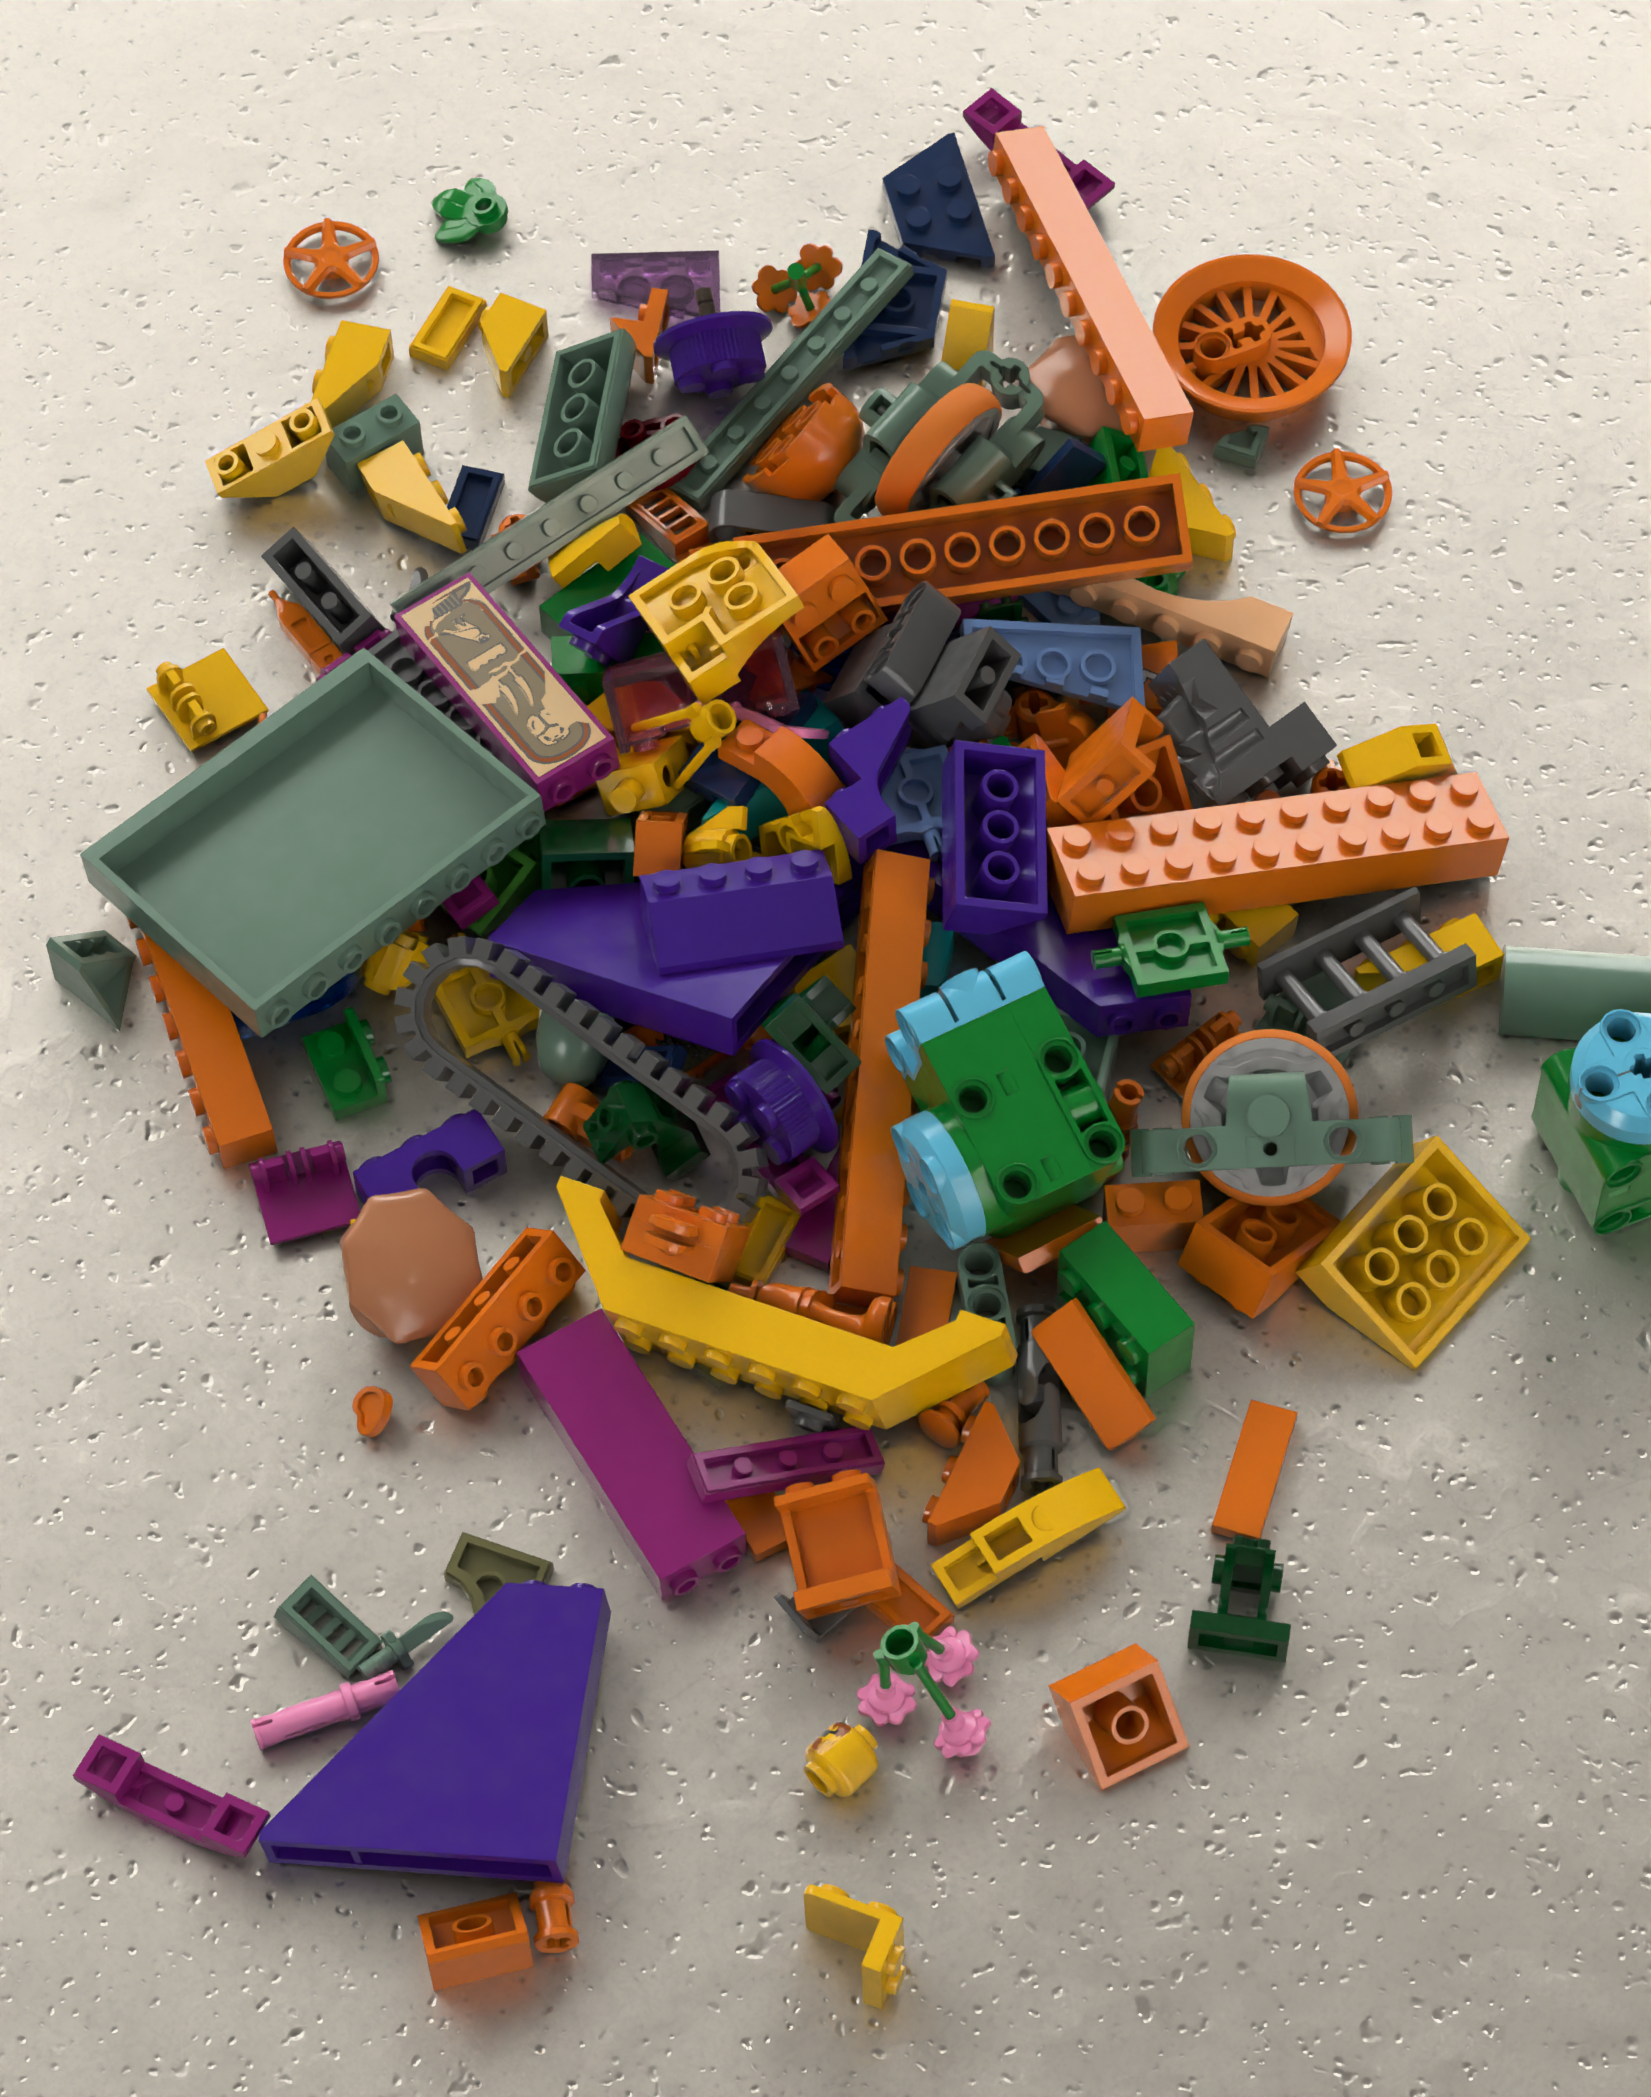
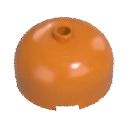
(809, 448)

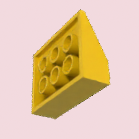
(1414, 1253)

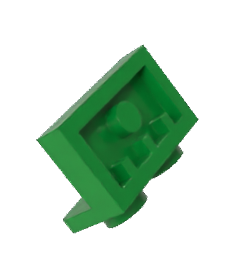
(347, 1066)

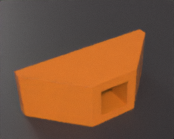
(976, 1481)

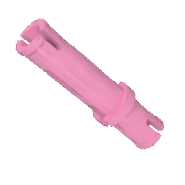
(325, 1710)

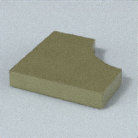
(485, 1567)

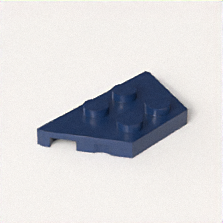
(937, 206)
(909, 319)
(725, 782)

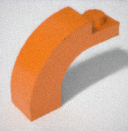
(781, 763)

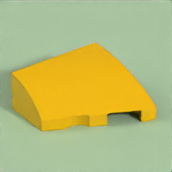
(603, 544)
(808, 831)

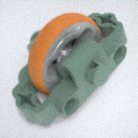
(942, 442)
(1262, 1093)

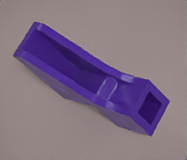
(612, 625)
(864, 763)

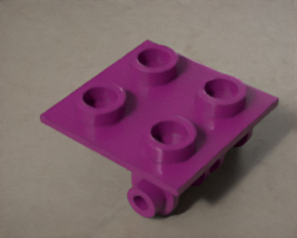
(305, 1192)

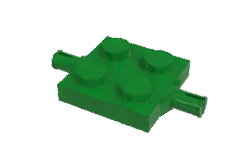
(1170, 949)

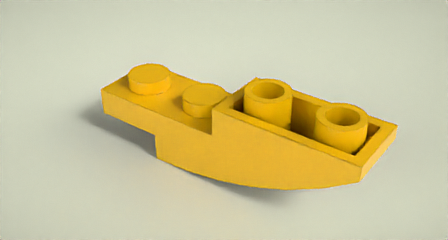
(1026, 1534)

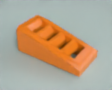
(664, 536)

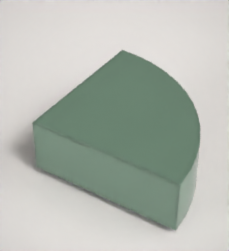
(1243, 446)

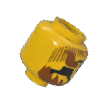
(841, 1759)

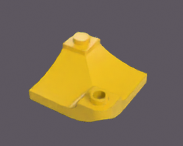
(716, 612)

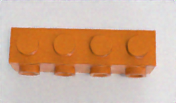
(498, 1319)

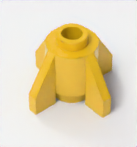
(719, 840)
(386, 967)

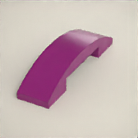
(996, 114)
(796, 1184)
(168, 1801)

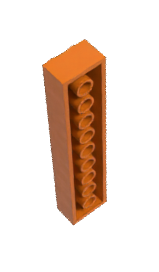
(1011, 542)
(1276, 850)

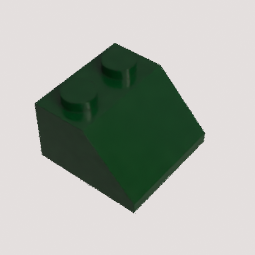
(585, 853)

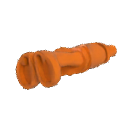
(819, 1305)

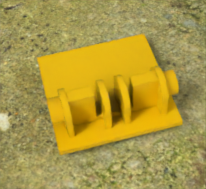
(205, 698)

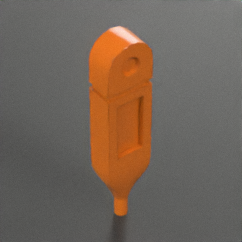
(305, 633)

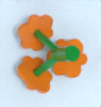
(810, 272)

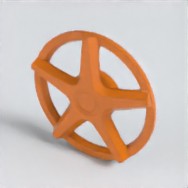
(330, 259)
(1342, 491)

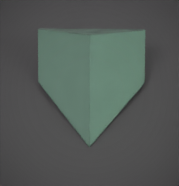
(94, 970)

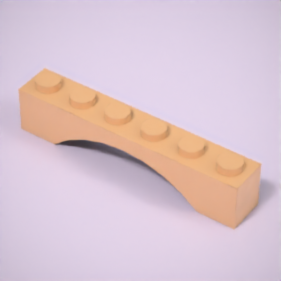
(1237, 630)

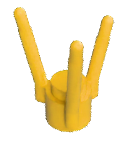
(707, 725)

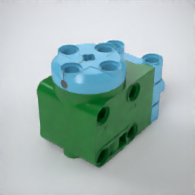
(1004, 1105)
(1598, 1120)

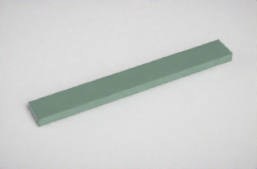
(793, 375)
(571, 512)

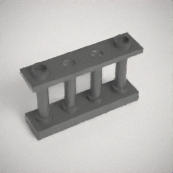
(1385, 1006)

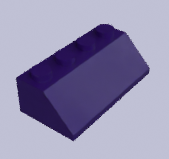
(993, 837)
(740, 911)

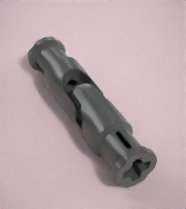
(1037, 1394)

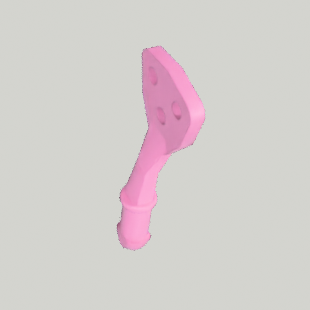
(773, 725)

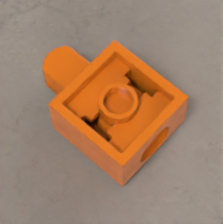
(685, 1237)

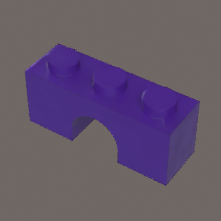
(460, 1148)

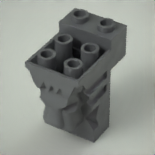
(958, 700)
(1225, 740)

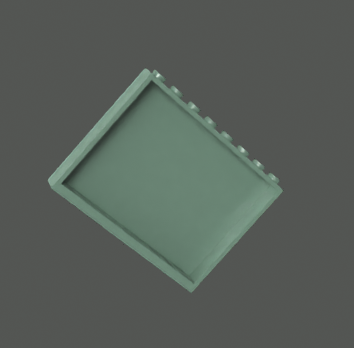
(313, 841)

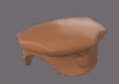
(1071, 392)
(408, 1265)

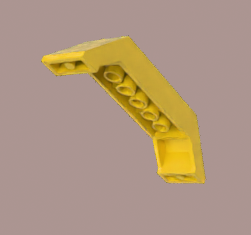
(773, 1346)

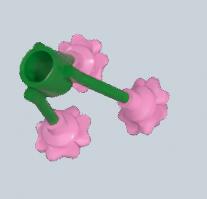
(949, 1659)

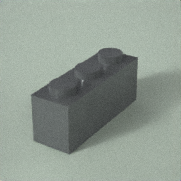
(321, 590)

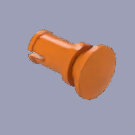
(1125, 1104)
(948, 1417)

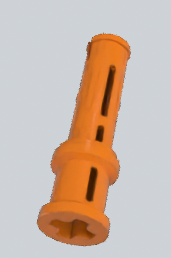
(553, 1917)

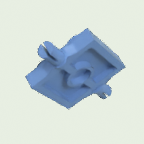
(916, 797)

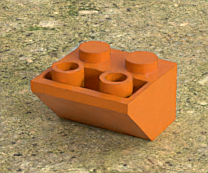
(835, 603)

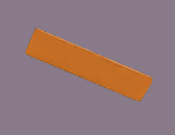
(1093, 1375)

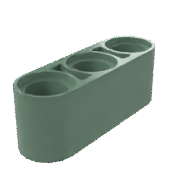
(985, 1292)

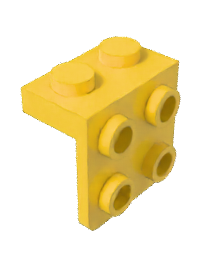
(866, 1927)

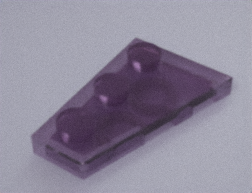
(630, 276)

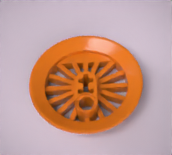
(1305, 339)

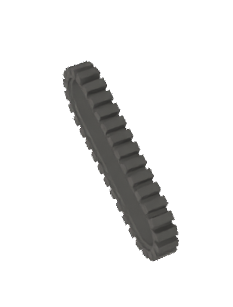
(508, 967)

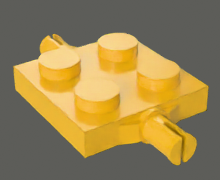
(486, 1012)

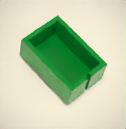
(1128, 1307)

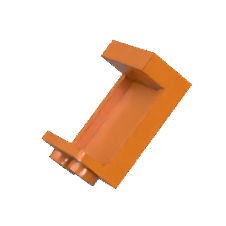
(1109, 764)
(838, 1544)

